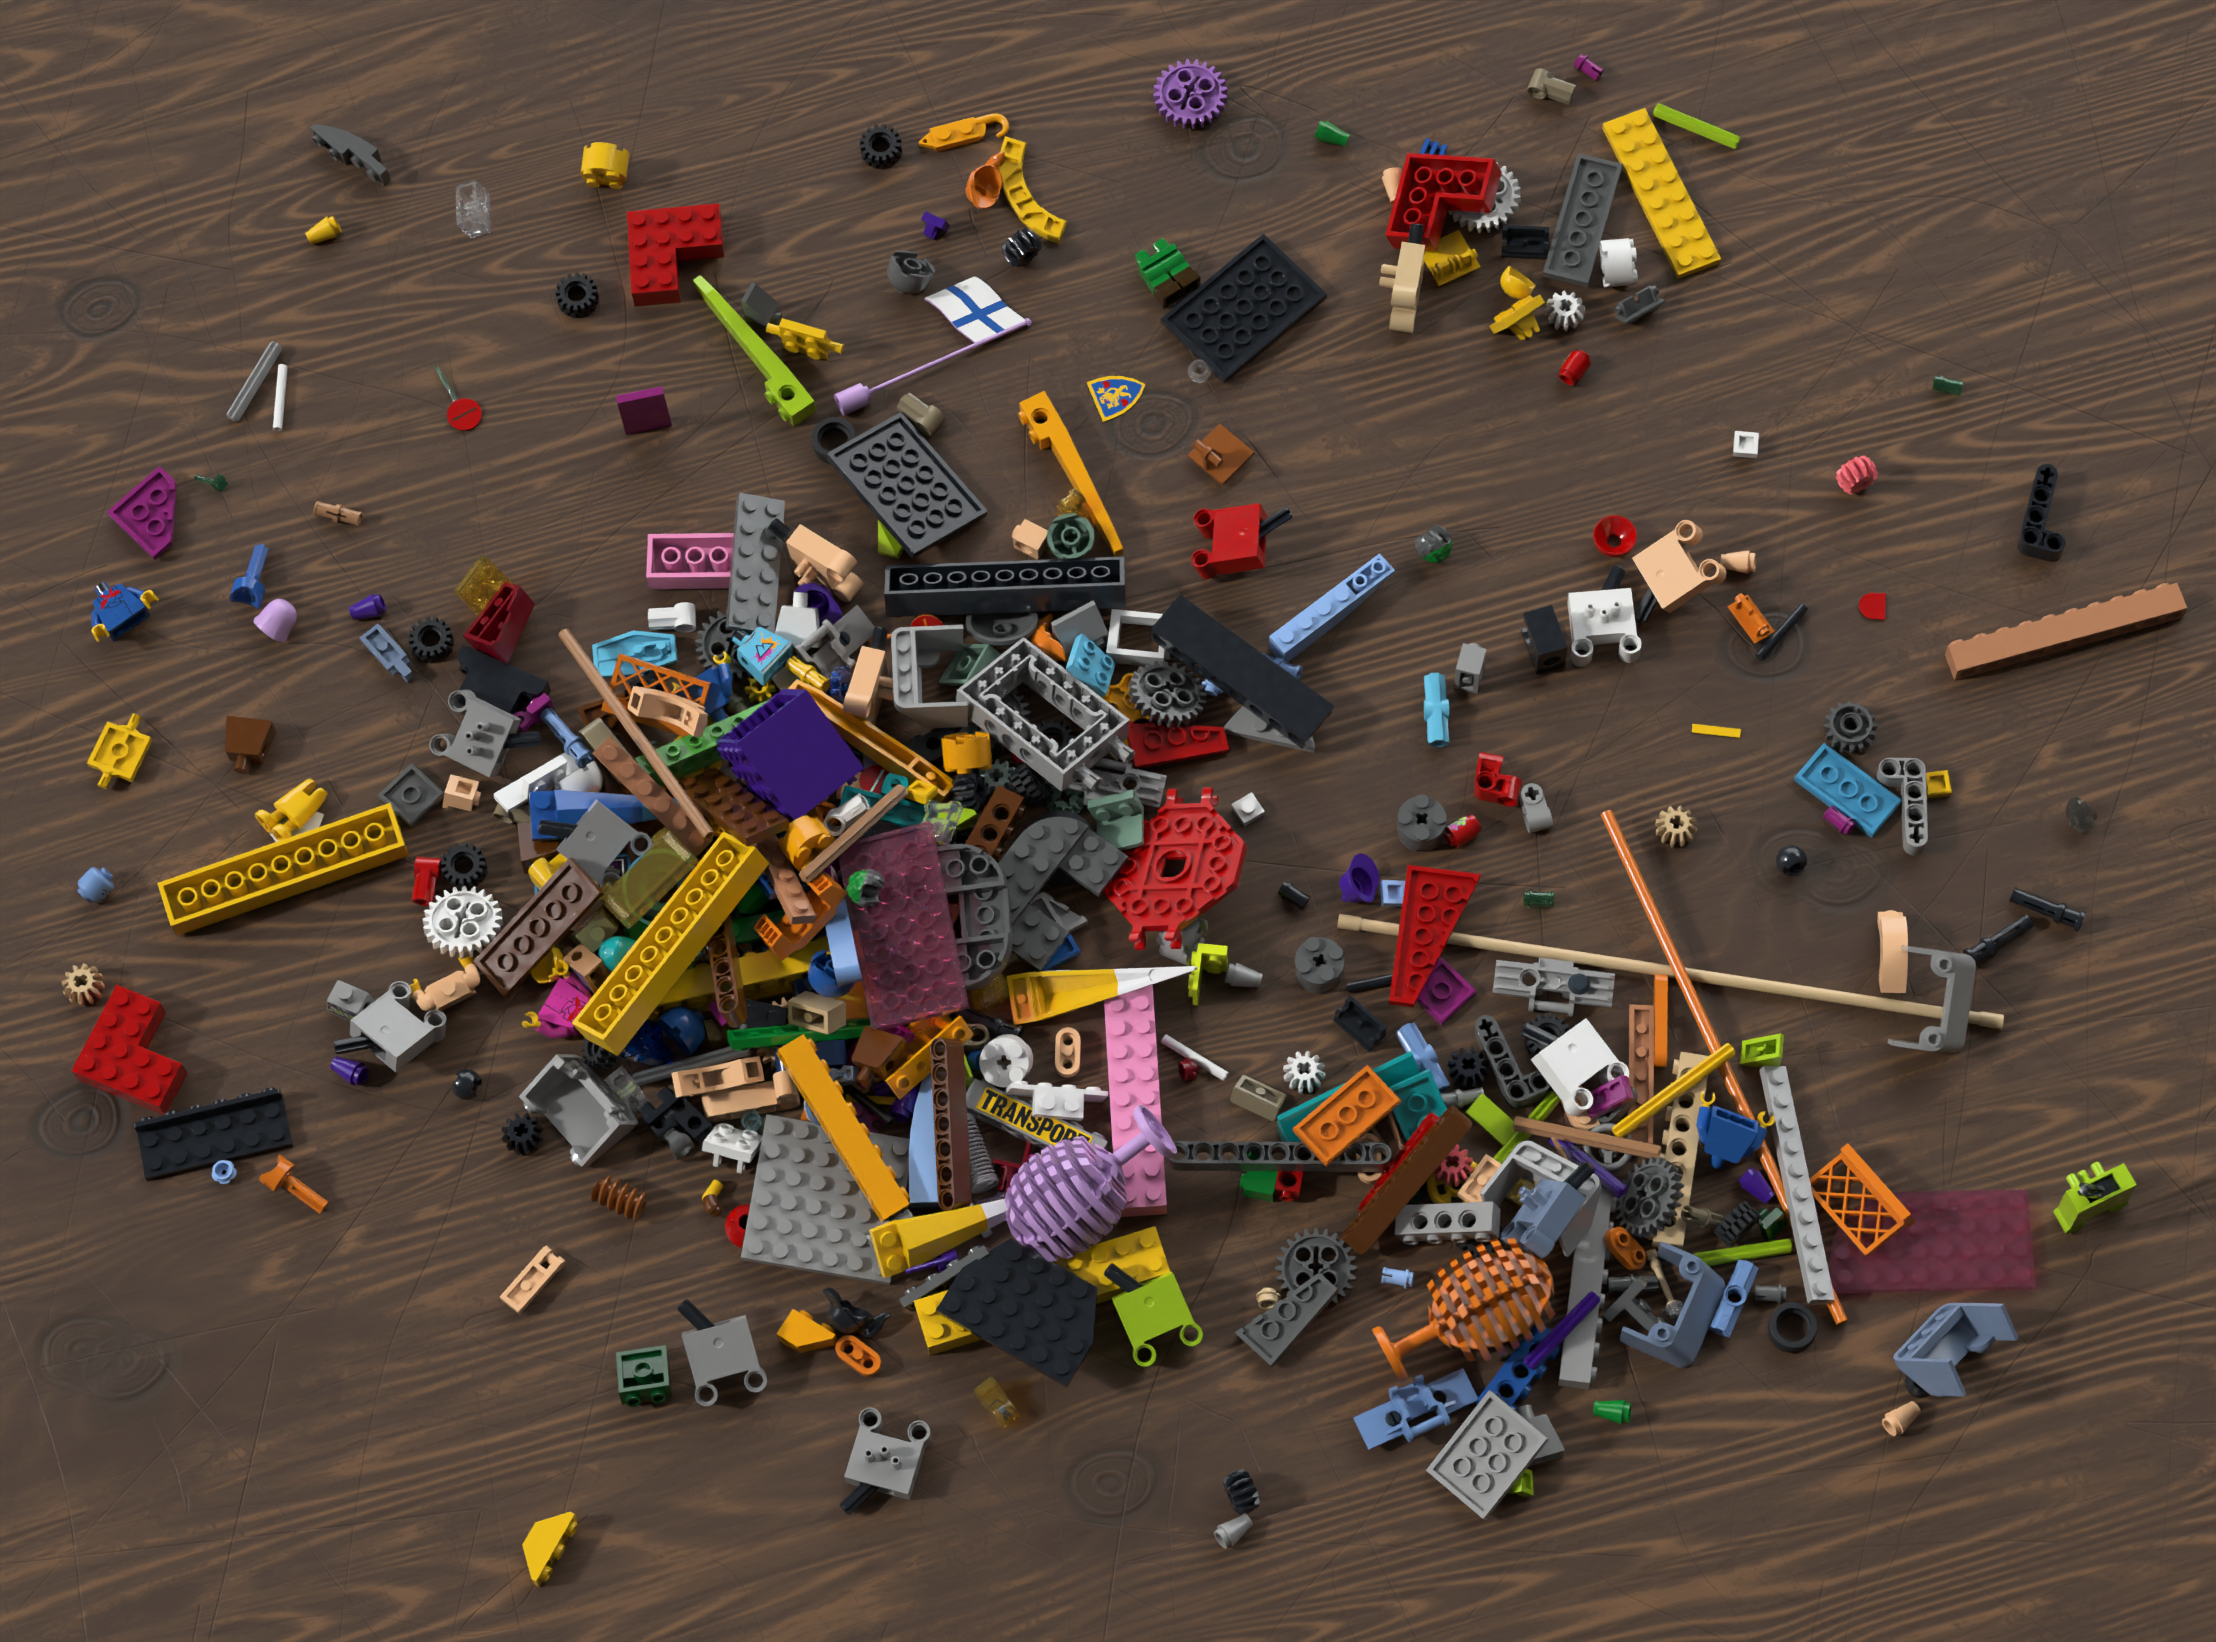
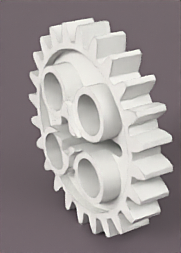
(1509, 197)
(442, 916)

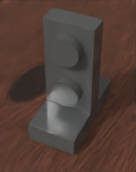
(1637, 1308)

